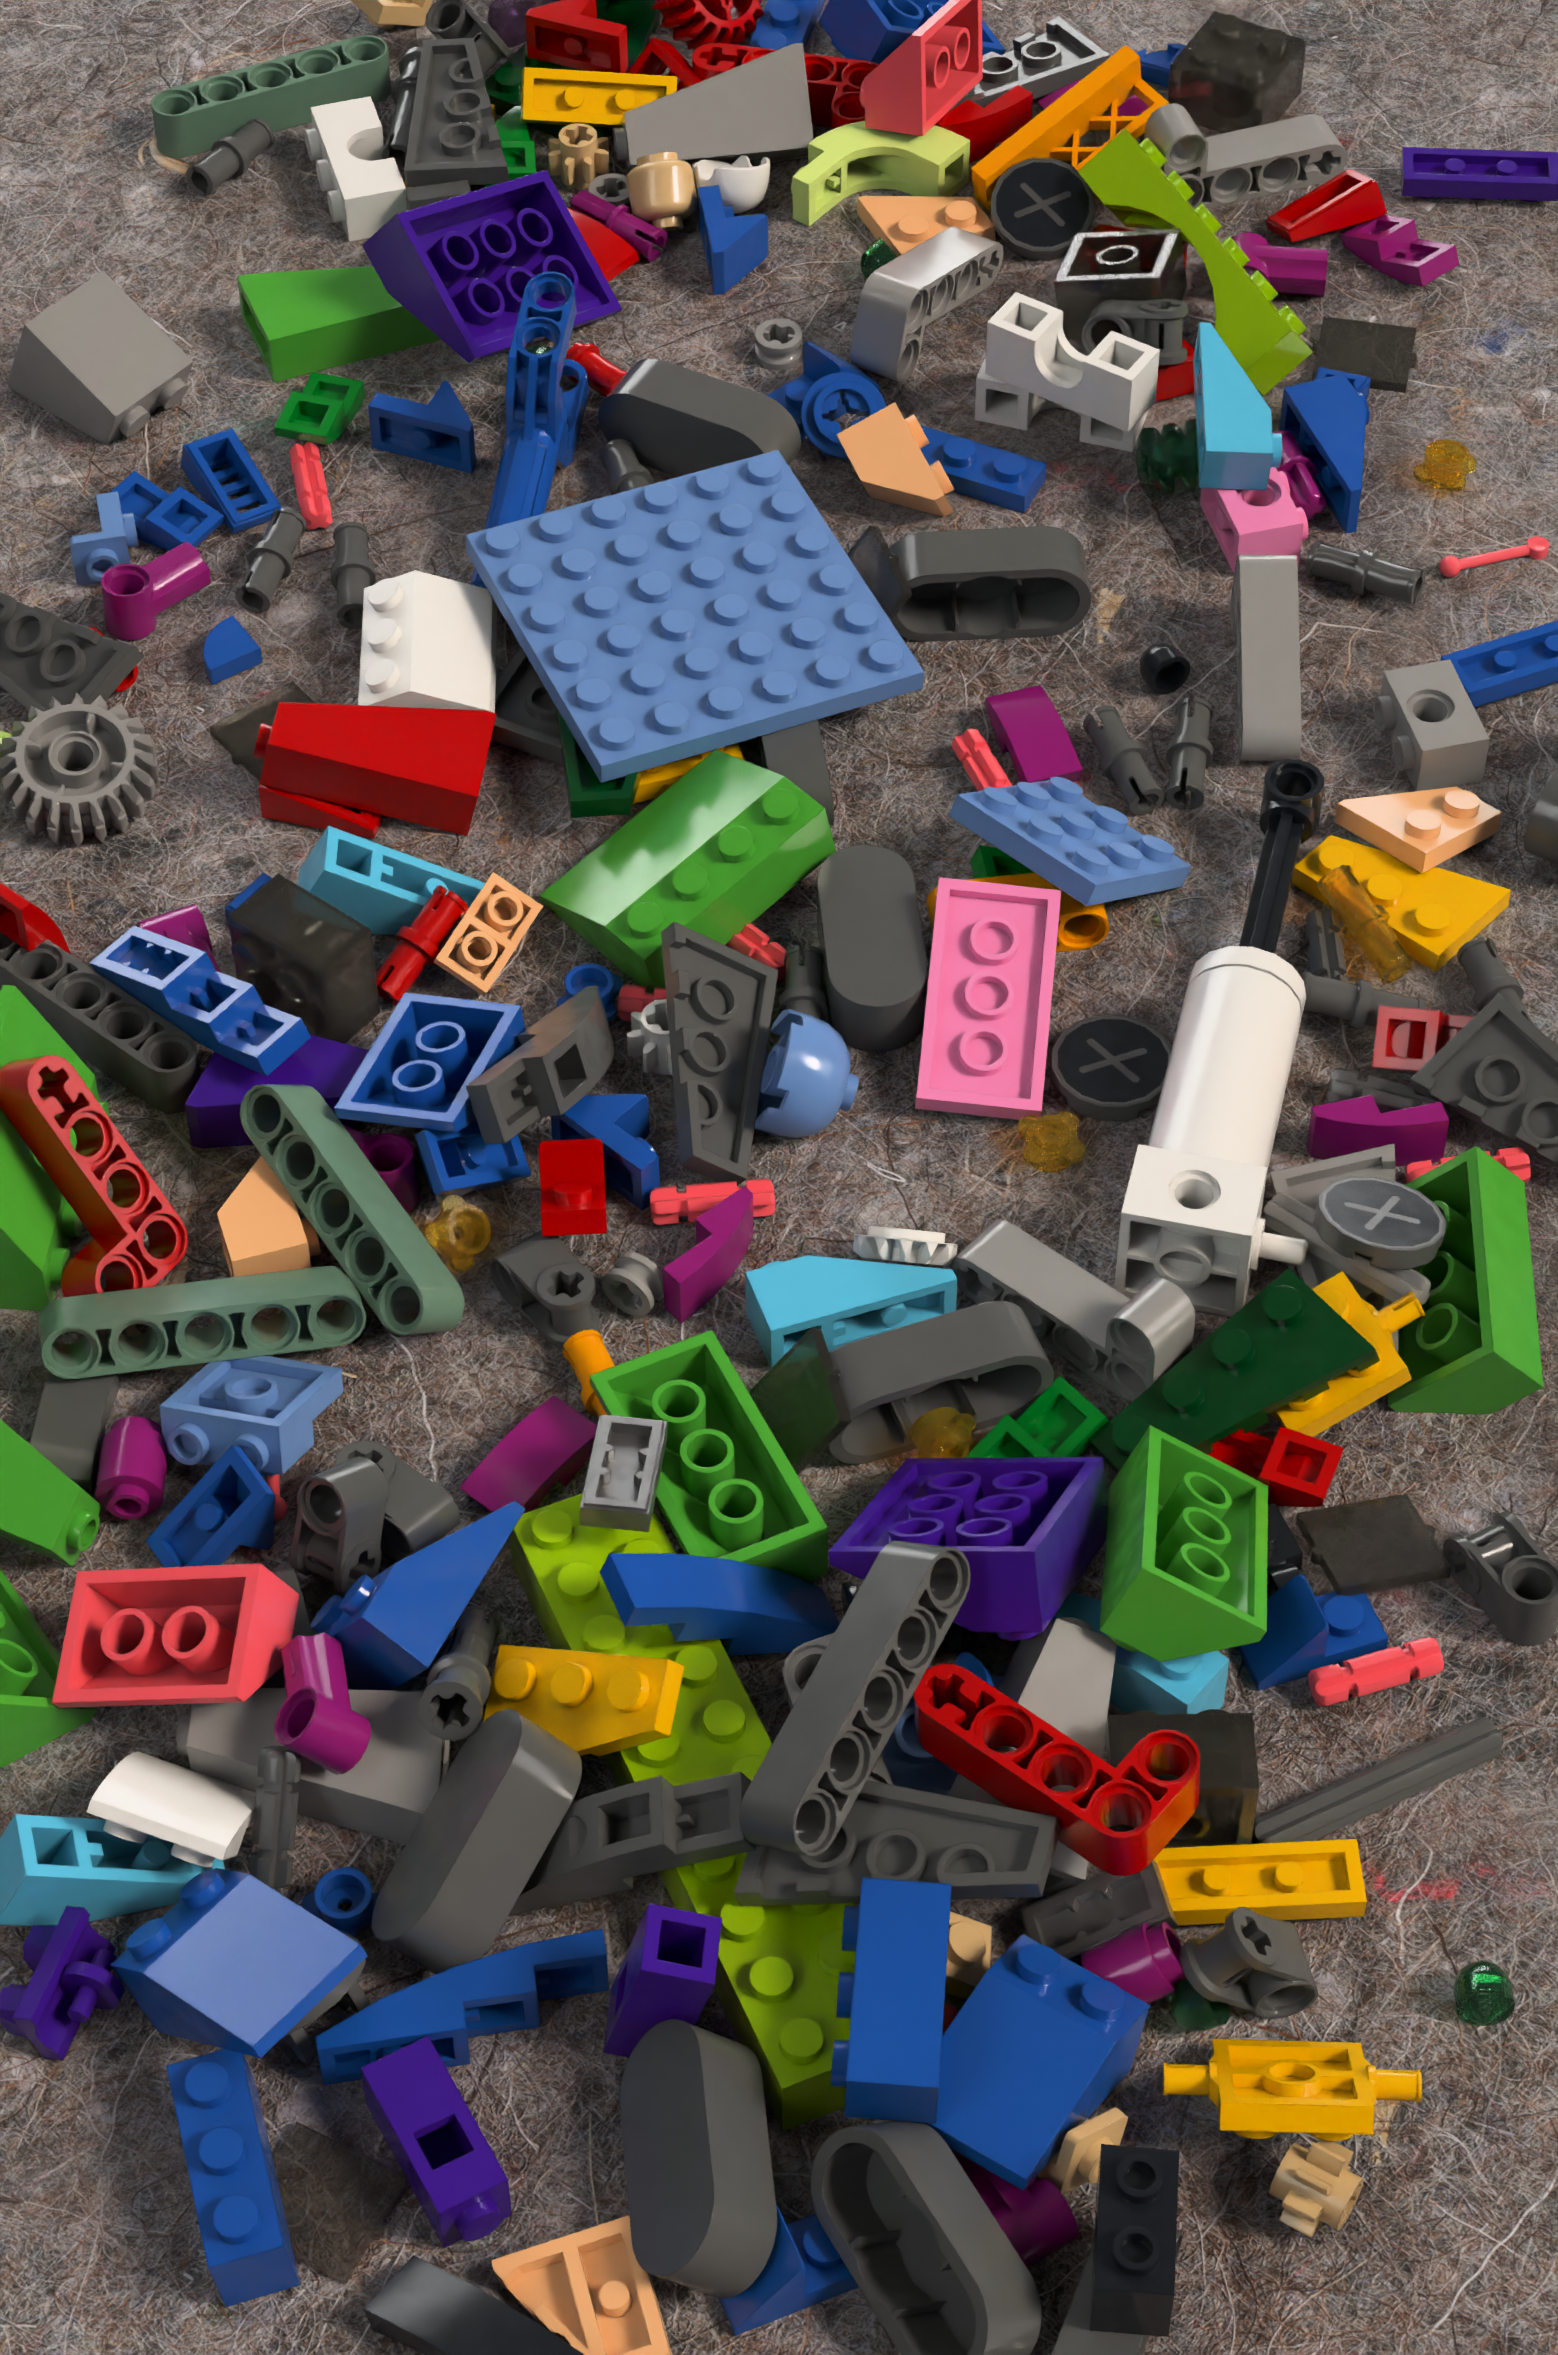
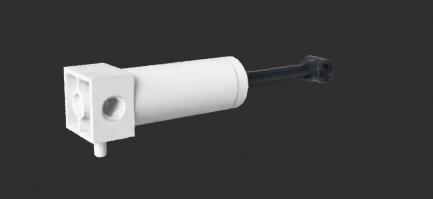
(1203, 1175)

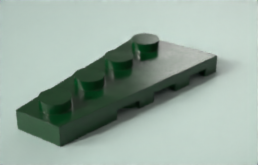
(1254, 1363)

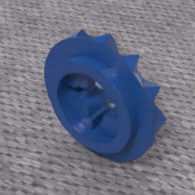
(822, 401)

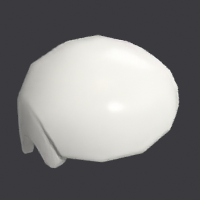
(738, 182)

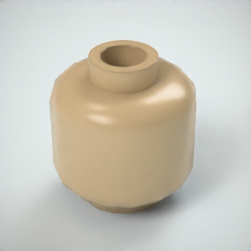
(662, 190)

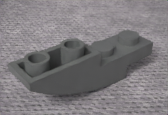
(550, 1070)
(636, 1833)

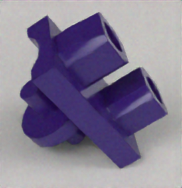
(67, 1983)

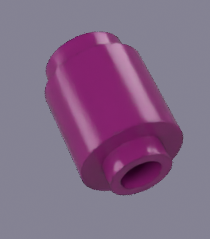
(132, 1468)
(1139, 1961)

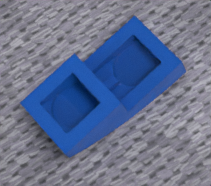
(163, 517)

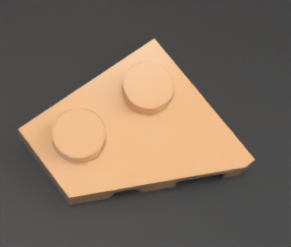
(911, 220)
(1420, 825)
(589, 2291)

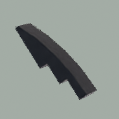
(453, 2317)

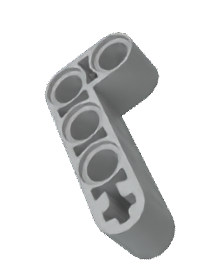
(1248, 160)
(915, 292)
(1268, 656)
(1077, 1315)

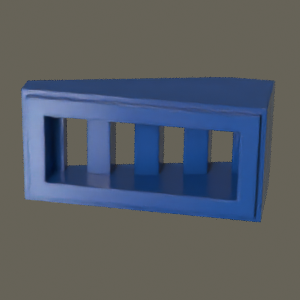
(227, 449)

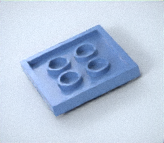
(1071, 840)

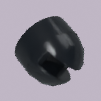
(1164, 668)

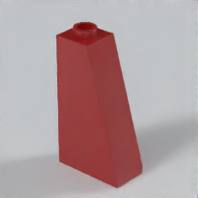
(380, 759)

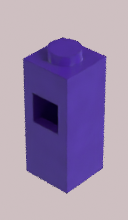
(662, 1975)
(437, 2143)

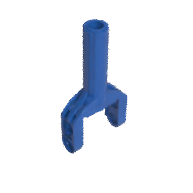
(539, 417)

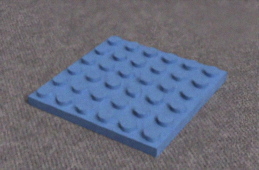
(692, 614)

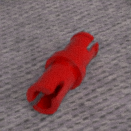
(419, 944)

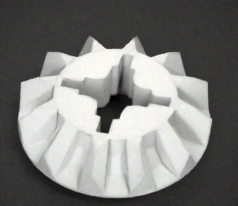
(905, 1246)

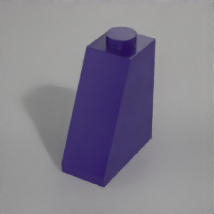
(218, 1094)

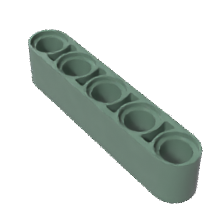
(277, 91)
(352, 1209)
(171, 1308)

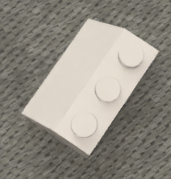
(428, 644)

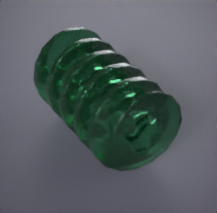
(1166, 456)

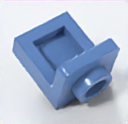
(99, 551)

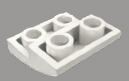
(176, 1805)

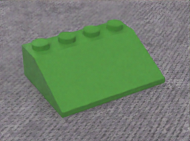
(696, 856)
(33, 1211)

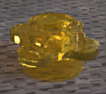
(1445, 465)
(1051, 1141)
(473, 1230)
(943, 1433)

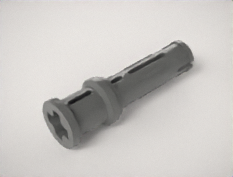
(403, 96)
(459, 1680)

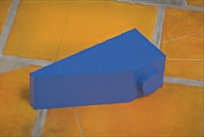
(1330, 430)

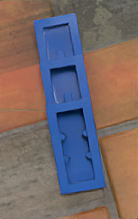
(201, 1001)
(718, 1599)
(466, 2002)

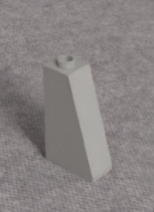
(743, 111)
(1068, 1684)
(377, 1796)

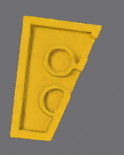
(1427, 910)
(588, 1697)

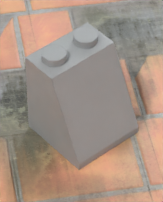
(99, 362)

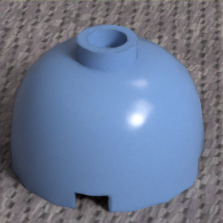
(804, 1078)

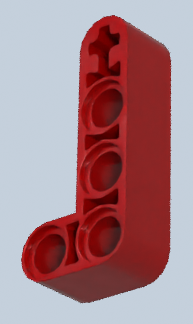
(831, 81)
(43, 1103)
(966, 1718)

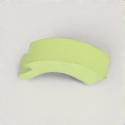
(868, 159)

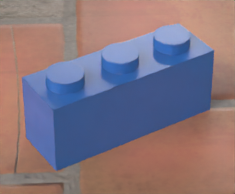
(893, 2000)
(232, 2176)

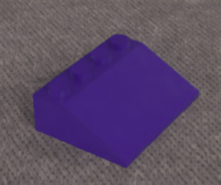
(471, 256)
(1017, 1520)

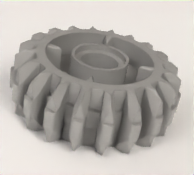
(83, 802)

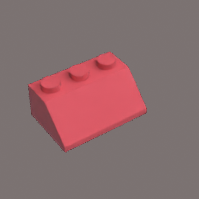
(926, 72)
(173, 1635)

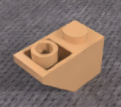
(892, 465)
(263, 1227)

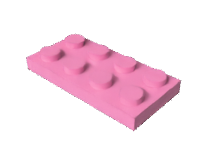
(988, 999)

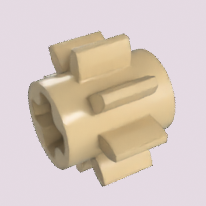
(578, 155)
(1316, 2186)

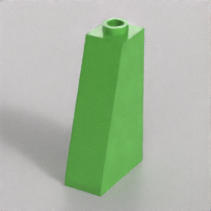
(324, 319)
(42, 1504)

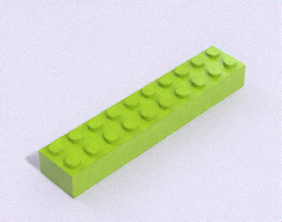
(773, 1960)

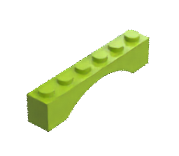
(1142, 196)

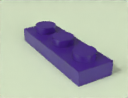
(1479, 174)

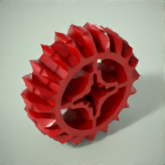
(709, 20)

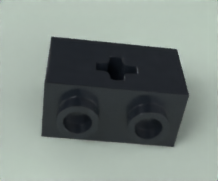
(1134, 2240)

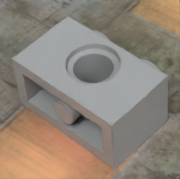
(1432, 726)

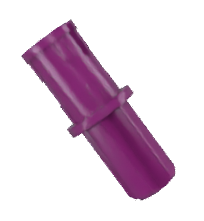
(622, 222)
(1301, 476)

